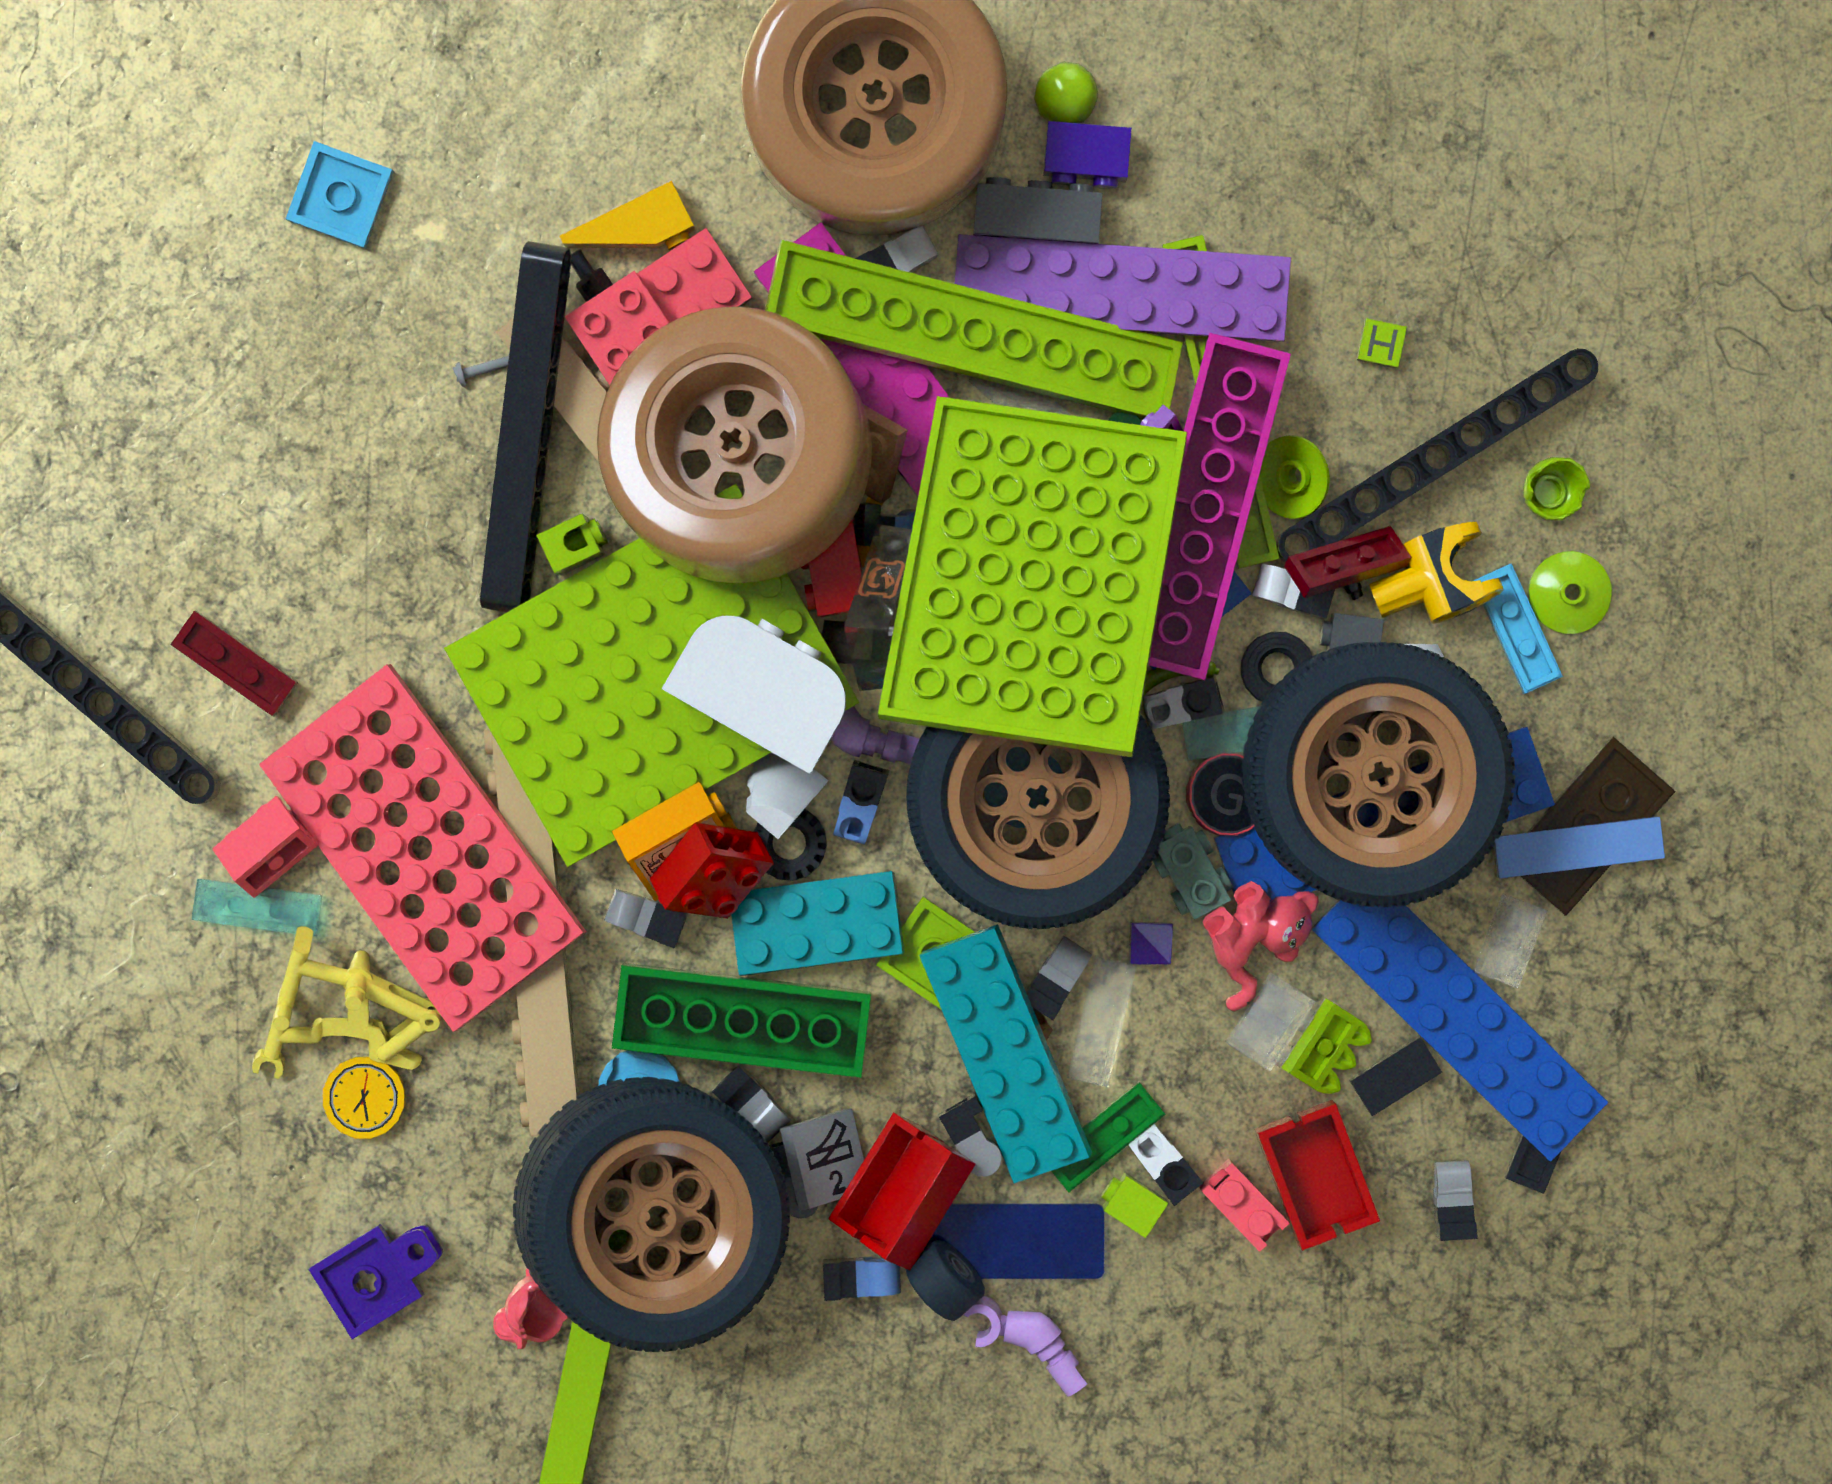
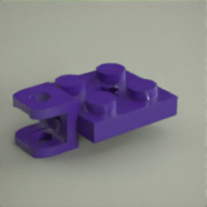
(392, 1263)

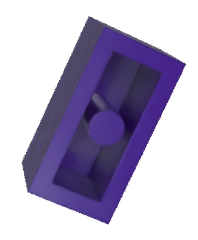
(1087, 153)

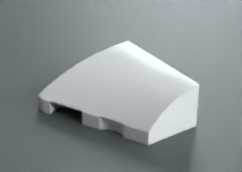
(780, 792)

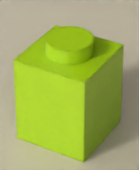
(1133, 1204)

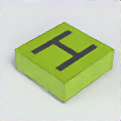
(1381, 343)

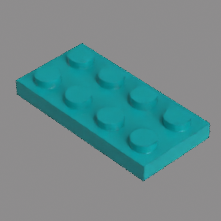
(818, 924)

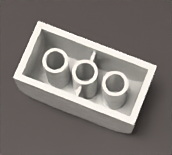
(761, 687)

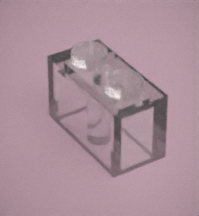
(1510, 941)
(1271, 1023)

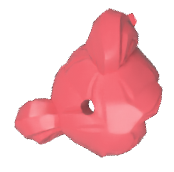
(528, 1315)

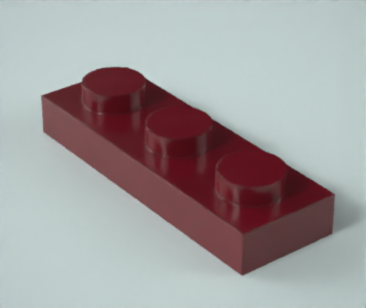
(1347, 561)
(234, 663)

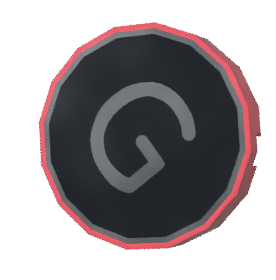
(1217, 795)

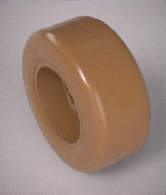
(696, 366)

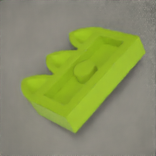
(1325, 1047)

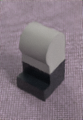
(645, 917)
(1057, 977)
(752, 1101)
(969, 1137)
(1453, 1201)

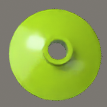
(1281, 488)
(1548, 592)

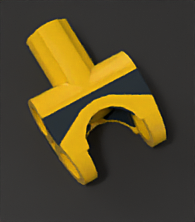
(1433, 578)

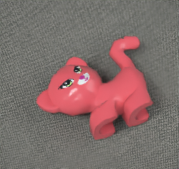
(1276, 924)

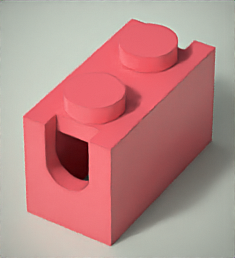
(264, 847)
(1243, 1204)

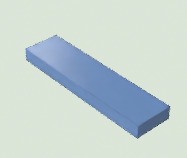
(1579, 847)

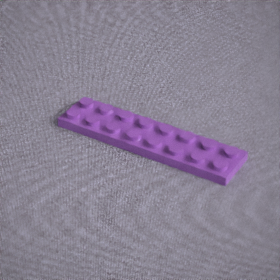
(1135, 285)

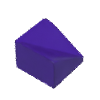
(1150, 943)

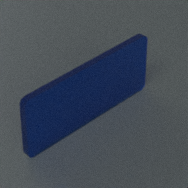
(1027, 1239)

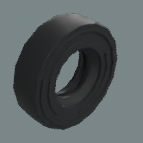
(1259, 649)

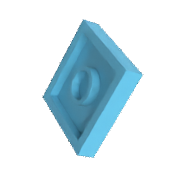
(339, 195)

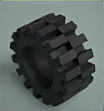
(810, 858)

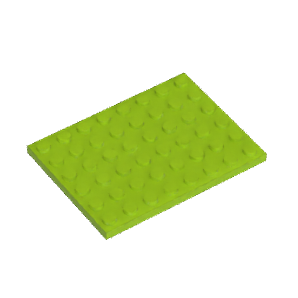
(1033, 576)
(581, 698)

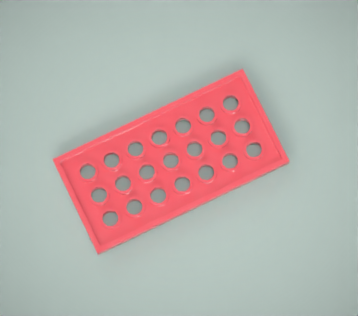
(482, 825)

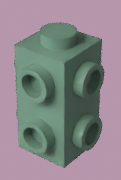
(1186, 862)

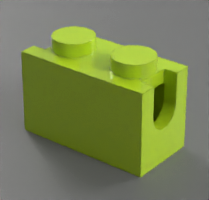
(573, 543)

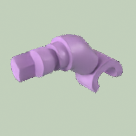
(859, 737)
(1036, 1334)

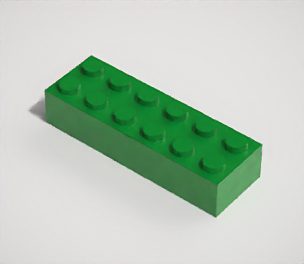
(741, 1020)

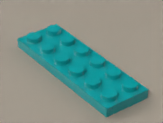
(1005, 1054)

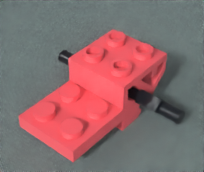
(629, 311)

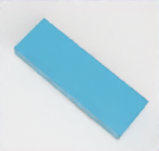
(1520, 632)

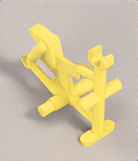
(359, 988)

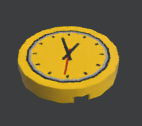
(364, 1097)

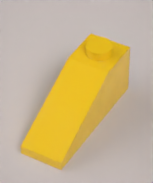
(644, 222)

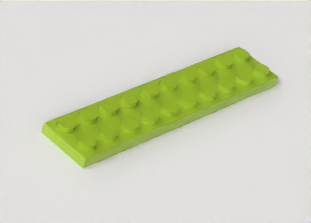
(973, 331)

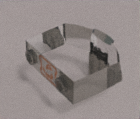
(871, 619)

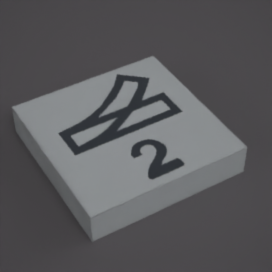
(822, 1157)

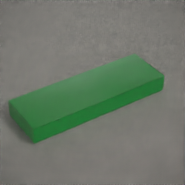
(1112, 1132)

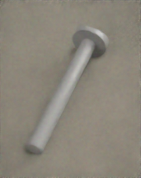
(479, 369)

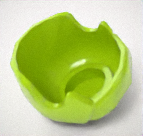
(1066, 93)
(1555, 488)

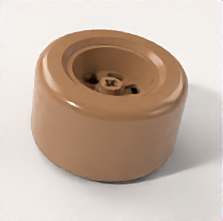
(885, 184)

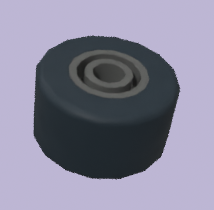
(946, 1280)

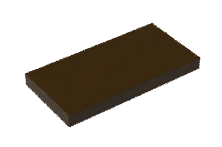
(1606, 790)

